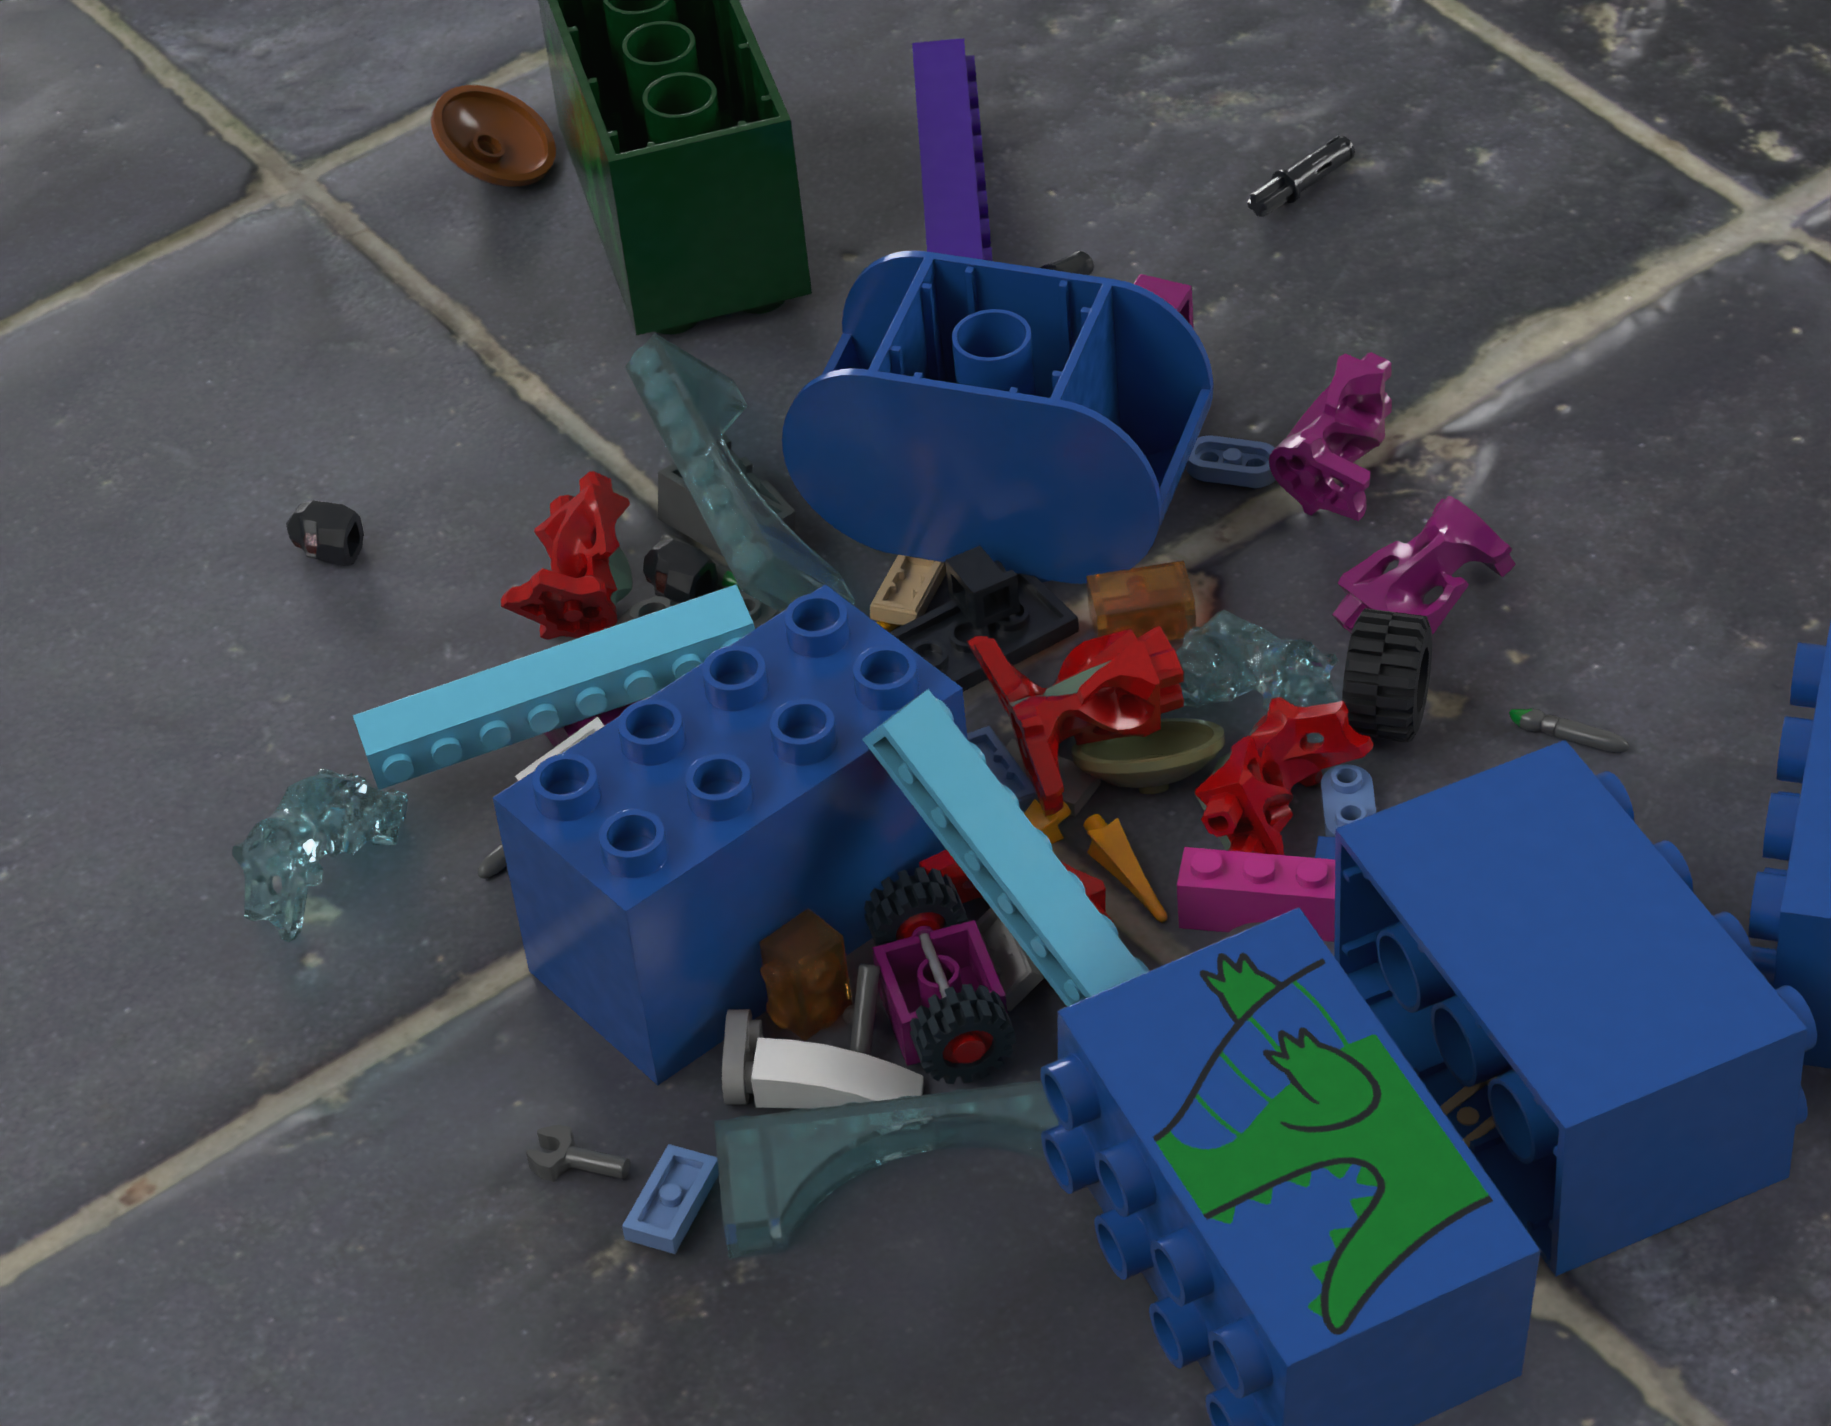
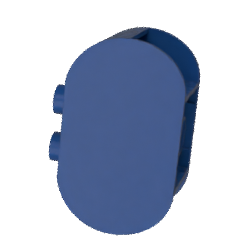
(1000, 415)

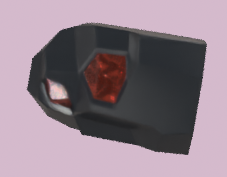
(327, 531)
(679, 571)

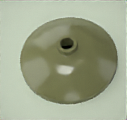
(1152, 760)

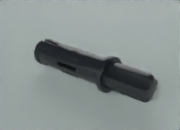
(1289, 183)

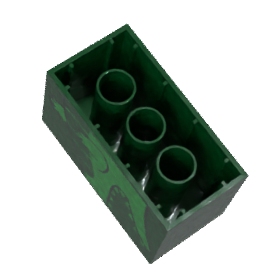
(680, 156)

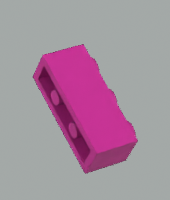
(1238, 888)

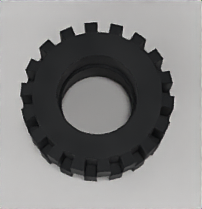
(1388, 674)

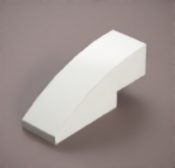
(824, 1075)

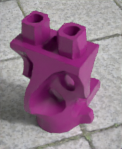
(1332, 435)
(1427, 561)

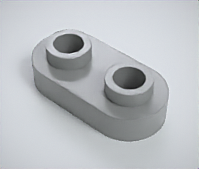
(738, 1050)

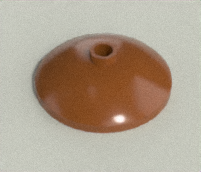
(493, 136)

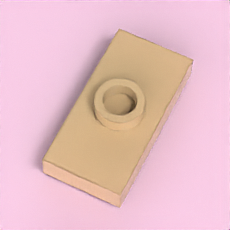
(907, 590)

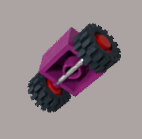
(937, 978)

